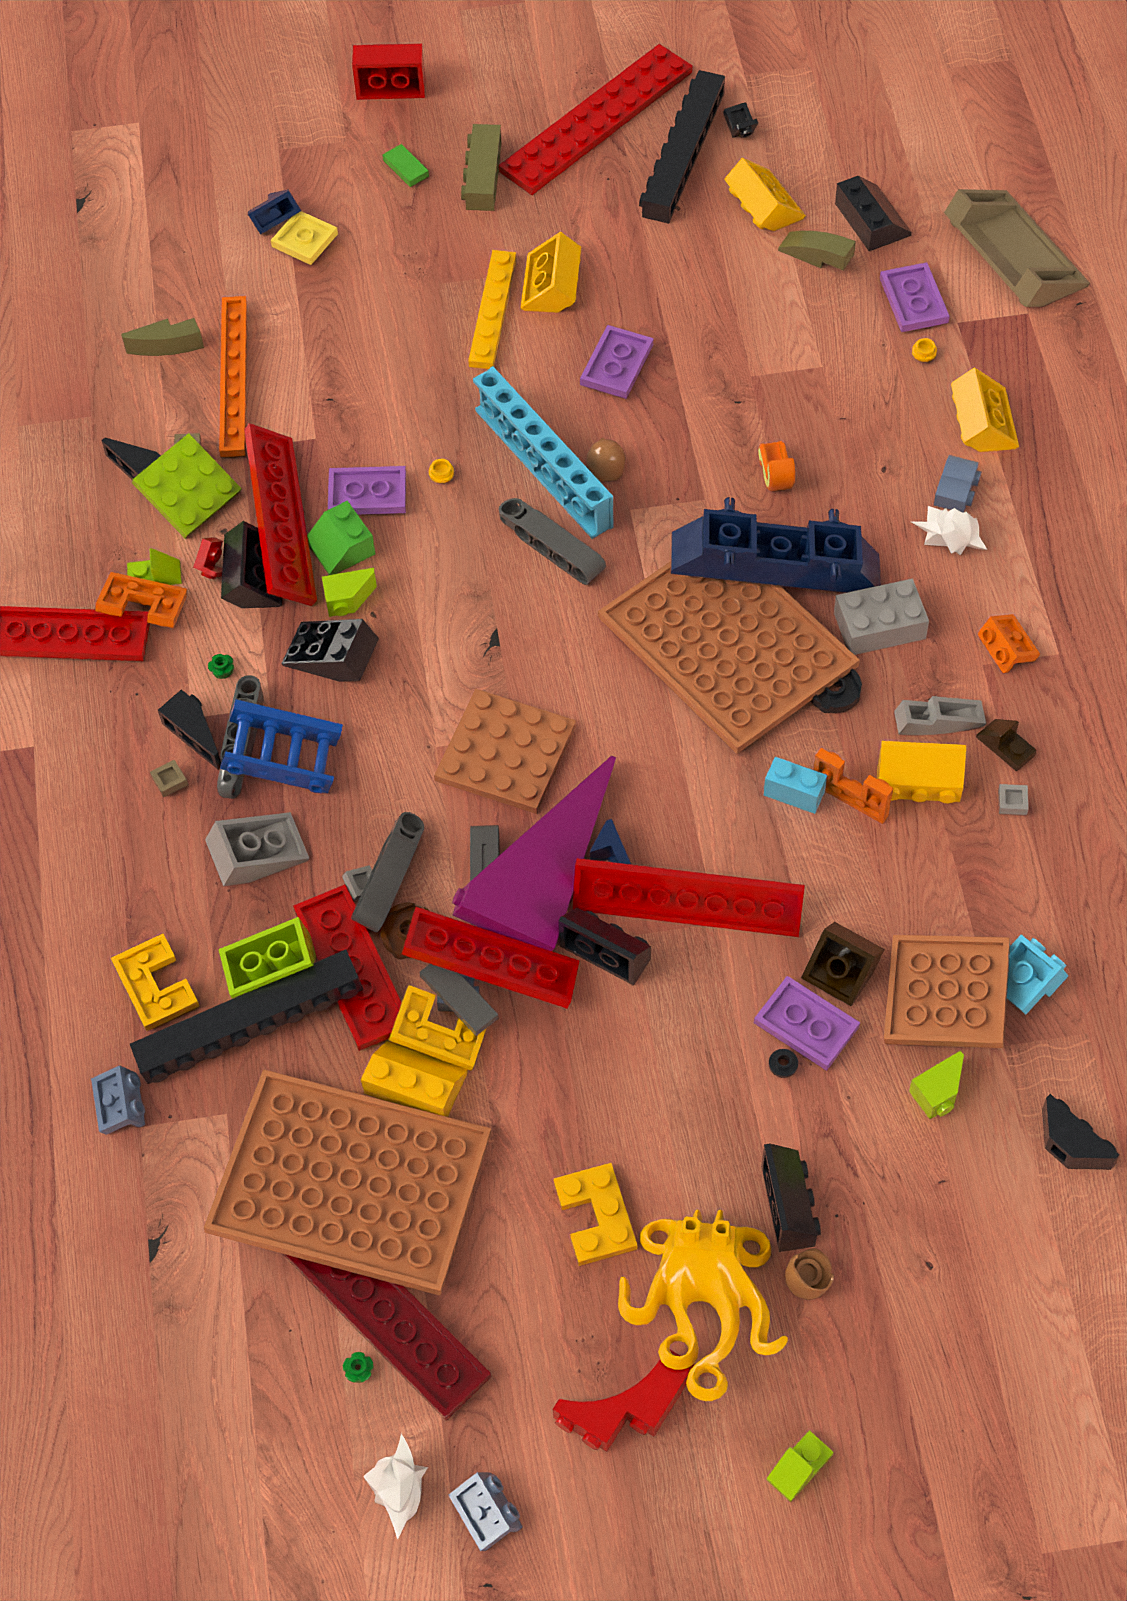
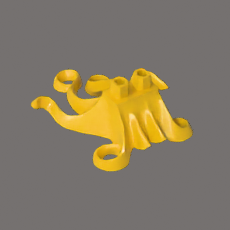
(703, 1265)

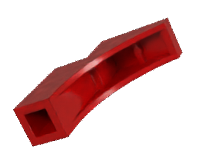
(642, 1405)

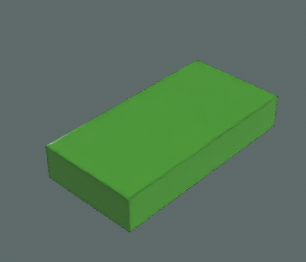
(405, 165)

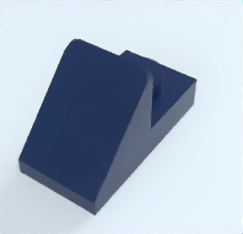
(275, 210)
(609, 846)

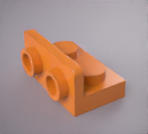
(1007, 642)

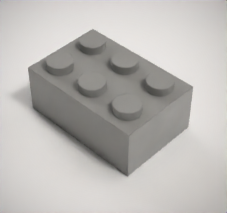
(881, 616)

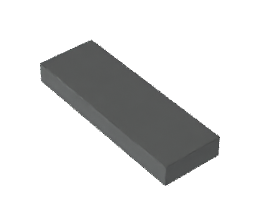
(460, 997)

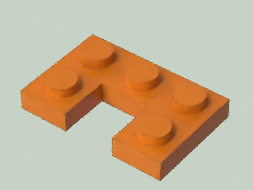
(163, 598)
(871, 798)

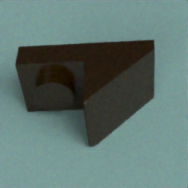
(1003, 740)

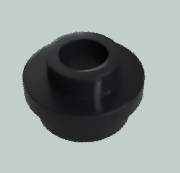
(783, 1071)

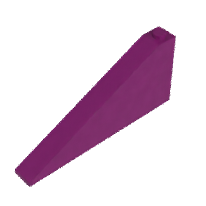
(534, 877)

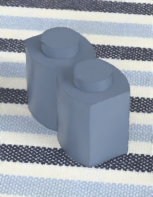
(956, 484)

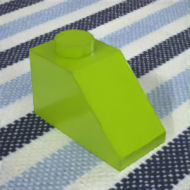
(348, 590)
(938, 1086)

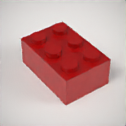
(388, 71)

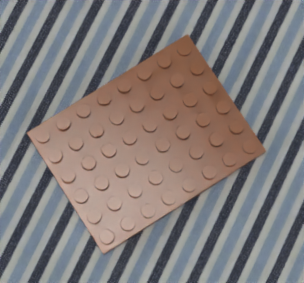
(729, 649)
(349, 1182)

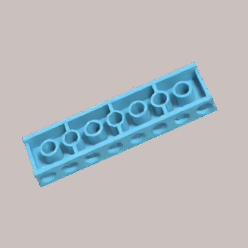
(544, 454)

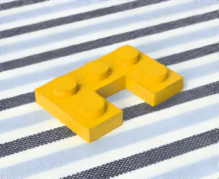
(135, 973)
(415, 1032)
(614, 1230)

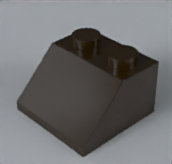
(842, 963)

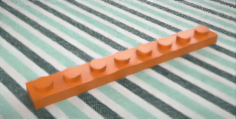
(233, 377)

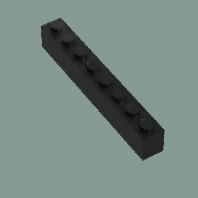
(683, 147)
(246, 1017)

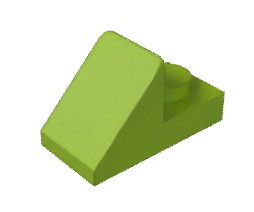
(159, 568)
(799, 1465)

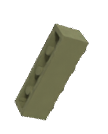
(482, 169)

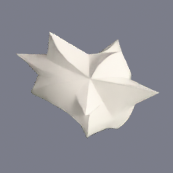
(951, 530)
(397, 1485)

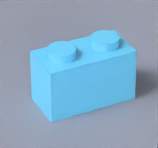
(795, 785)

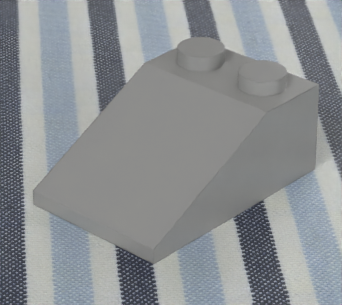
(255, 847)

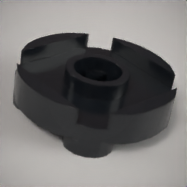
(840, 700)

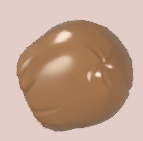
(606, 460)
(809, 1274)

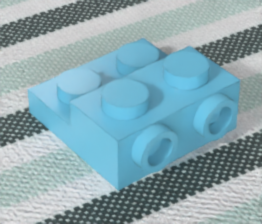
(1032, 973)

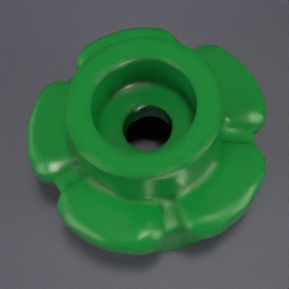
(224, 670)
(363, 1373)

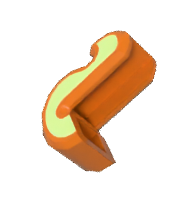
(777, 467)

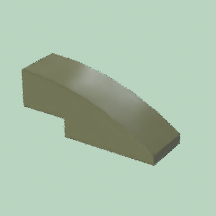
(819, 248)
(163, 338)

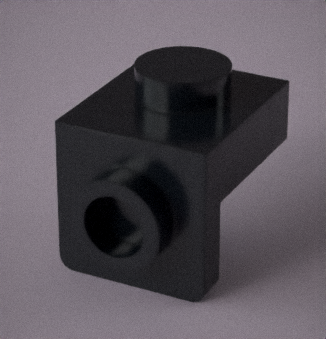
(740, 120)

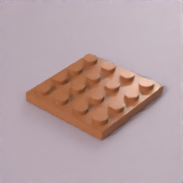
(505, 751)
(947, 991)

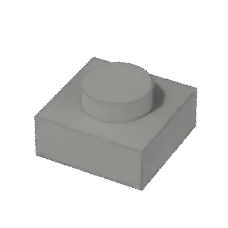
(1013, 799)
(356, 880)

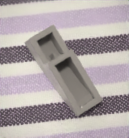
(939, 716)

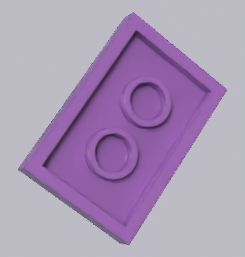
(914, 297)
(616, 361)
(369, 489)
(806, 1023)

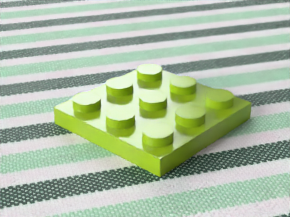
(186, 485)

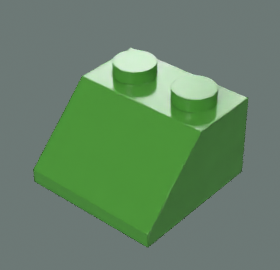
(340, 539)

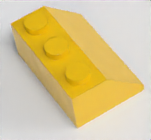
(763, 196)
(551, 275)
(983, 413)
(923, 770)
(412, 1079)

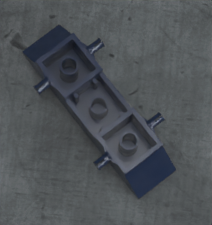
(741, 549)

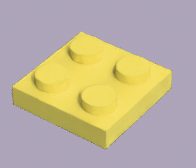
(304, 237)

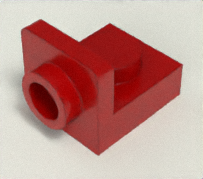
(208, 556)

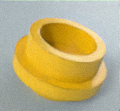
(924, 350)
(441, 471)

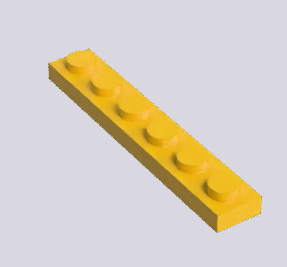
(492, 309)

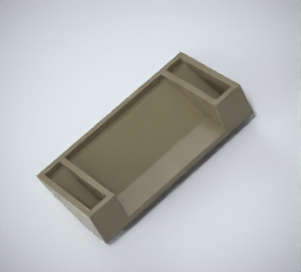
(1014, 246)

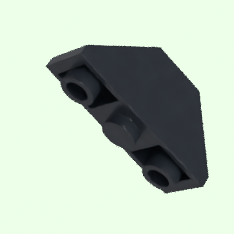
(1073, 1139)

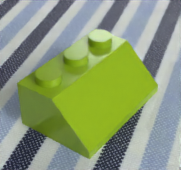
(267, 957)

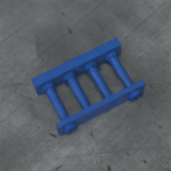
(286, 723)

